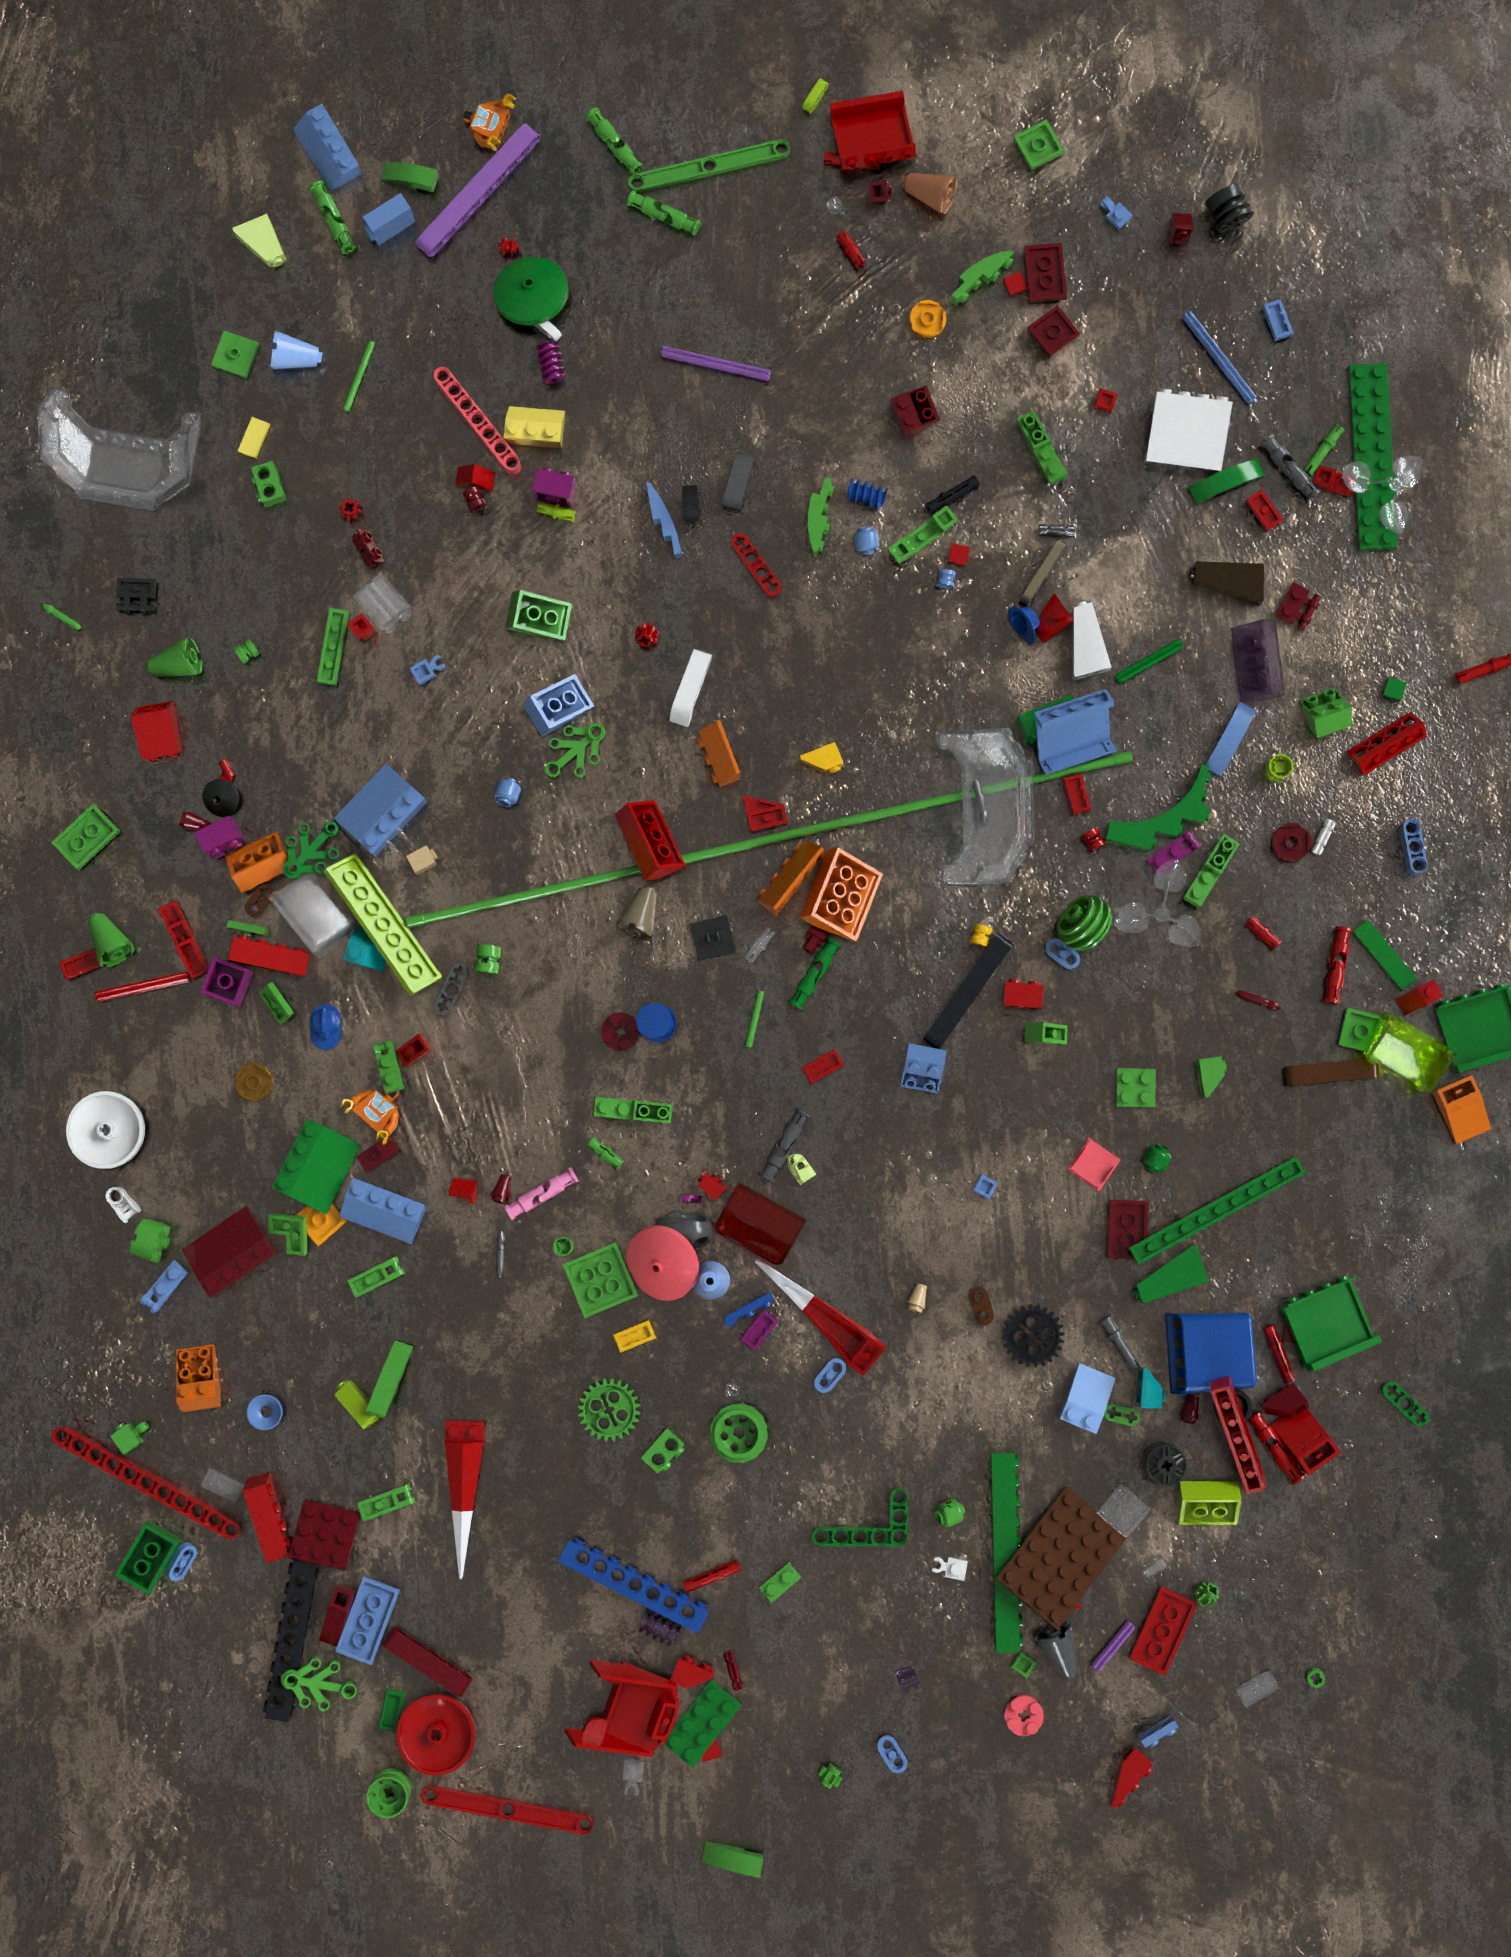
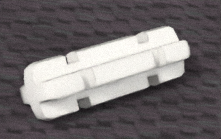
(1323, 837)

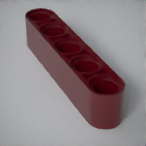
(427, 1661)

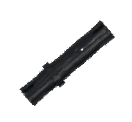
(934, 505)

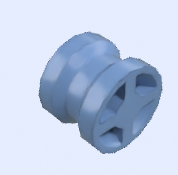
(945, 579)

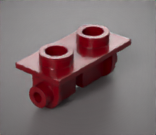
(372, 554)

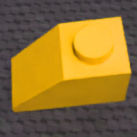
(824, 759)

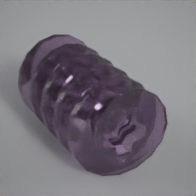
(659, 1628)

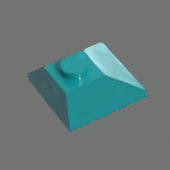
(363, 952)
(1148, 1392)

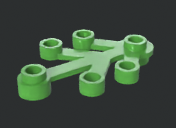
(578, 748)
(315, 1683)

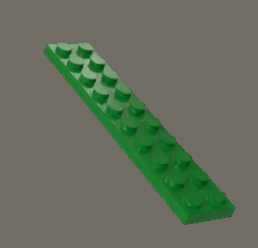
(1373, 447)

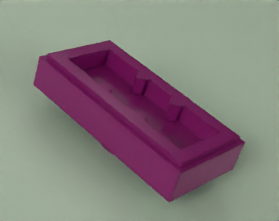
(759, 1330)

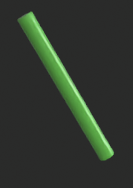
(358, 376)

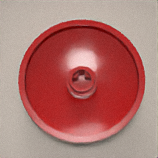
(436, 1734)

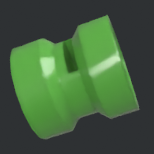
(246, 651)
(561, 1248)

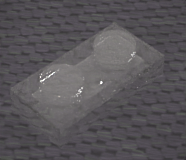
(222, 1485)
(1257, 1688)

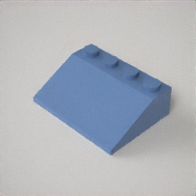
(380, 810)

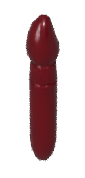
(1259, 1000)

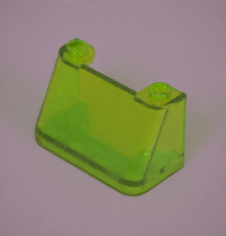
(1409, 1051)

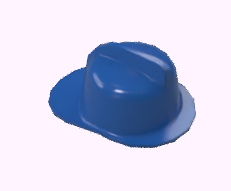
(1024, 622)
(325, 1027)

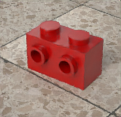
(1023, 995)

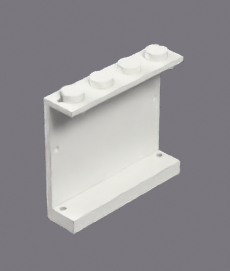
(1189, 430)

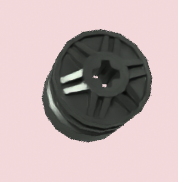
(1229, 208)
(1153, 1459)

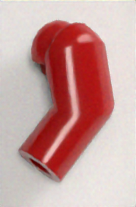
(227, 772)

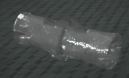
(759, 944)

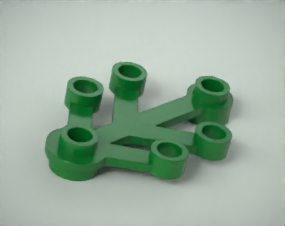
(308, 852)

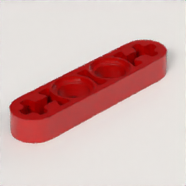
(757, 564)

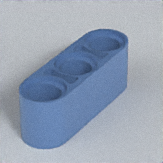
(1416, 838)

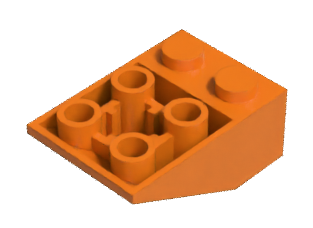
(1462, 1108)
(197, 1378)

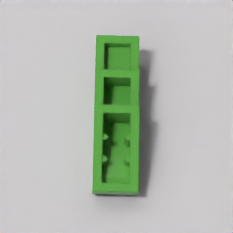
(389, 1379)

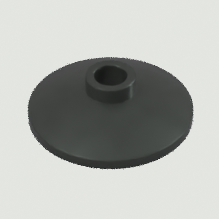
(228, 797)

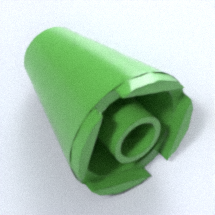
(176, 660)
(108, 941)

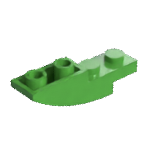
(985, 270)
(1041, 448)
(818, 523)
(1211, 871)
(632, 1110)

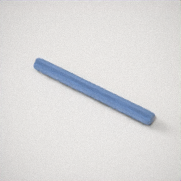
(1219, 357)

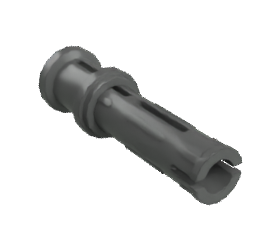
(1114, 1334)

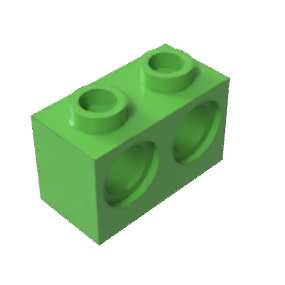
(272, 482)
(659, 1447)

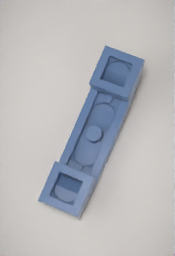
(1230, 738)

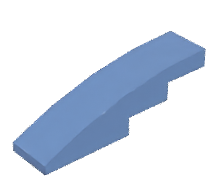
(661, 516)

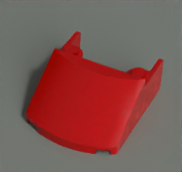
(636, 1713)

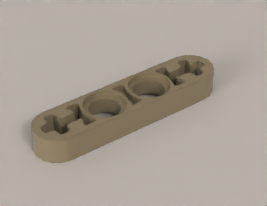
(1042, 572)

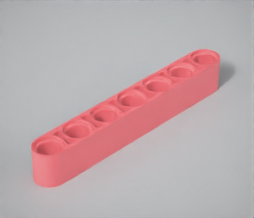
(472, 413)

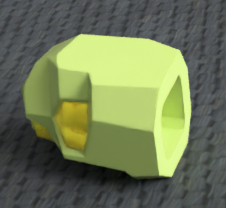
(800, 1168)

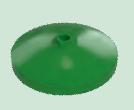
(530, 291)

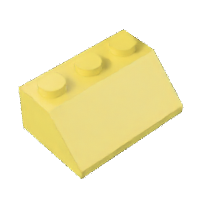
(534, 427)

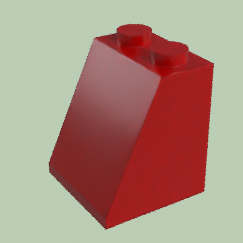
(156, 730)

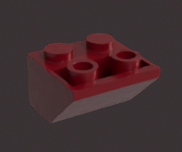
(914, 411)

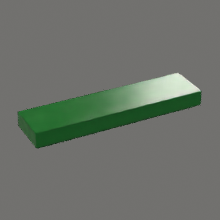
(1384, 955)

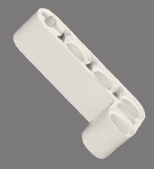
(690, 687)

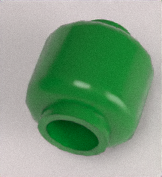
(1157, 1158)

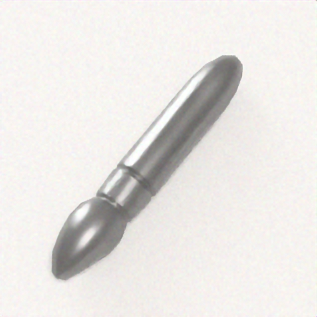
(980, 801)
(500, 1254)

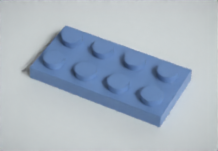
(367, 1620)

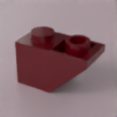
(1180, 228)
(1286, 1403)

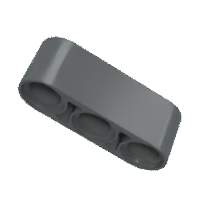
(738, 481)

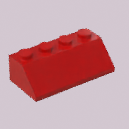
(649, 839)

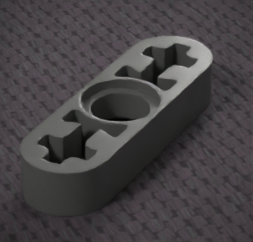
(440, 1000)

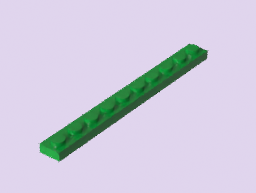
(1216, 1210)

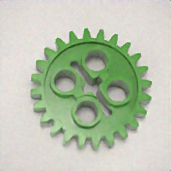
(592, 1417)

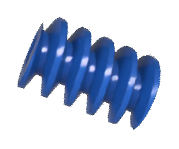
(866, 494)

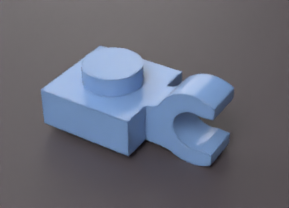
(1117, 215)

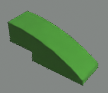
(410, 176)
(733, 1859)

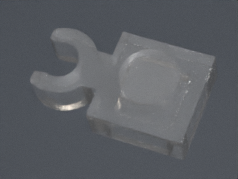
(633, 1773)

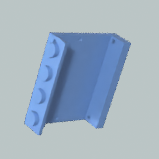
(1074, 731)

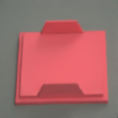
(1094, 1164)

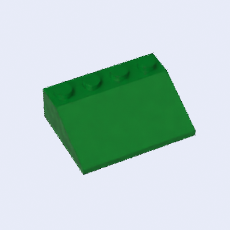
(316, 1166)

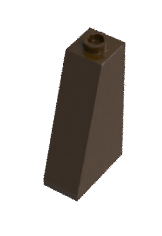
(1235, 580)

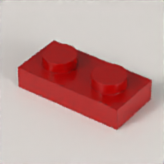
(1264, 510)

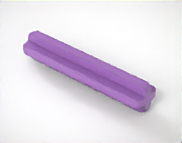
(1113, 1645)

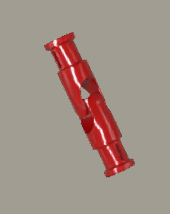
(1335, 976)
(1282, 1456)

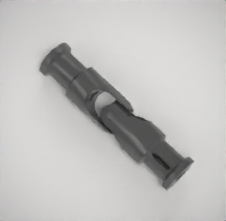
(1296, 474)
(790, 1133)

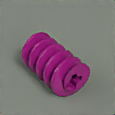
(549, 362)

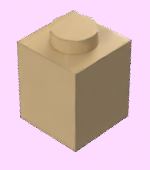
(422, 859)

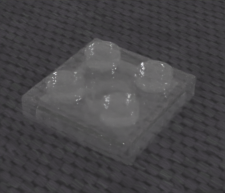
(1123, 1510)

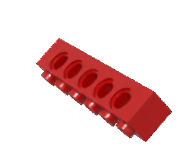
(1238, 1434)

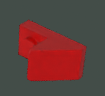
(413, 1050)

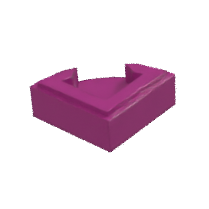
(691, 1198)

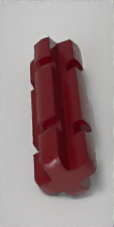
(733, 1670)

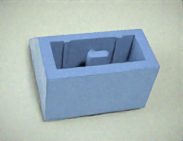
(923, 1068)

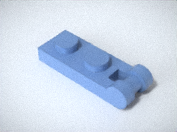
(165, 1286)

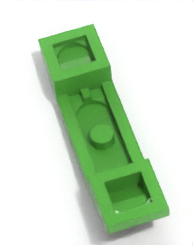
(923, 535)

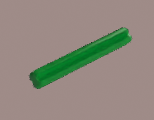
(1149, 660)

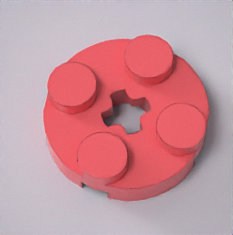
(1033, 1709)

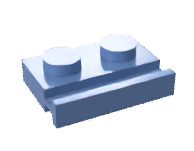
(1163, 1728)

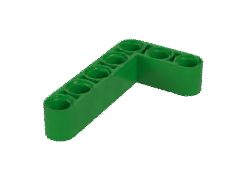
(869, 1531)

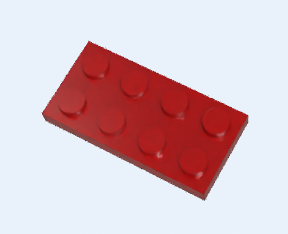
(1162, 1630)

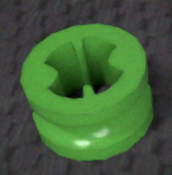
(1312, 1672)

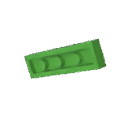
(332, 646)

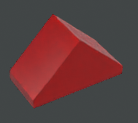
(475, 475)

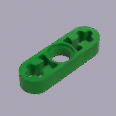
(1398, 1389)

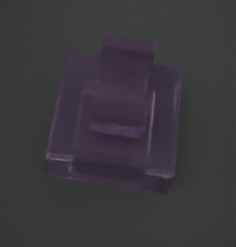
(907, 1678)

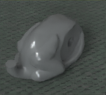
(693, 1226)

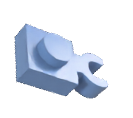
(424, 671)

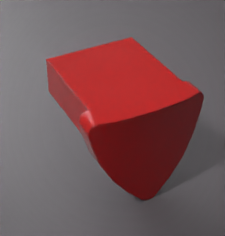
(464, 1189)

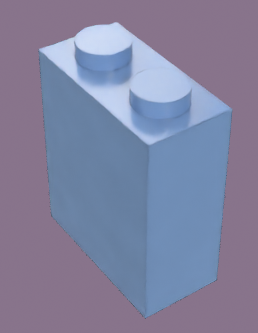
(388, 219)

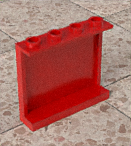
(872, 130)

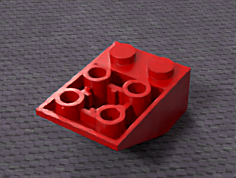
(1306, 1441)

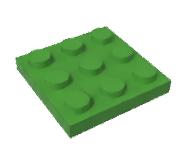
(600, 1280)

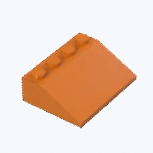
(791, 877)
(841, 894)

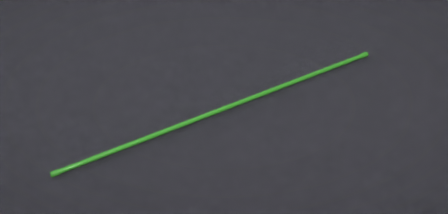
(422, 919)

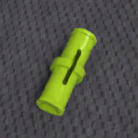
(556, 511)

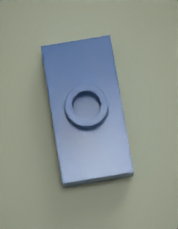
(1277, 320)

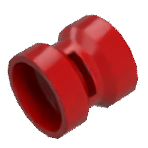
(1095, 843)

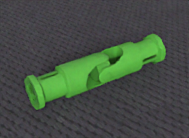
(612, 139)
(660, 211)
(333, 219)

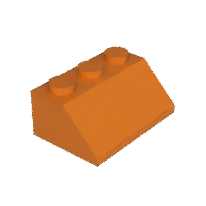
(719, 754)
(257, 862)

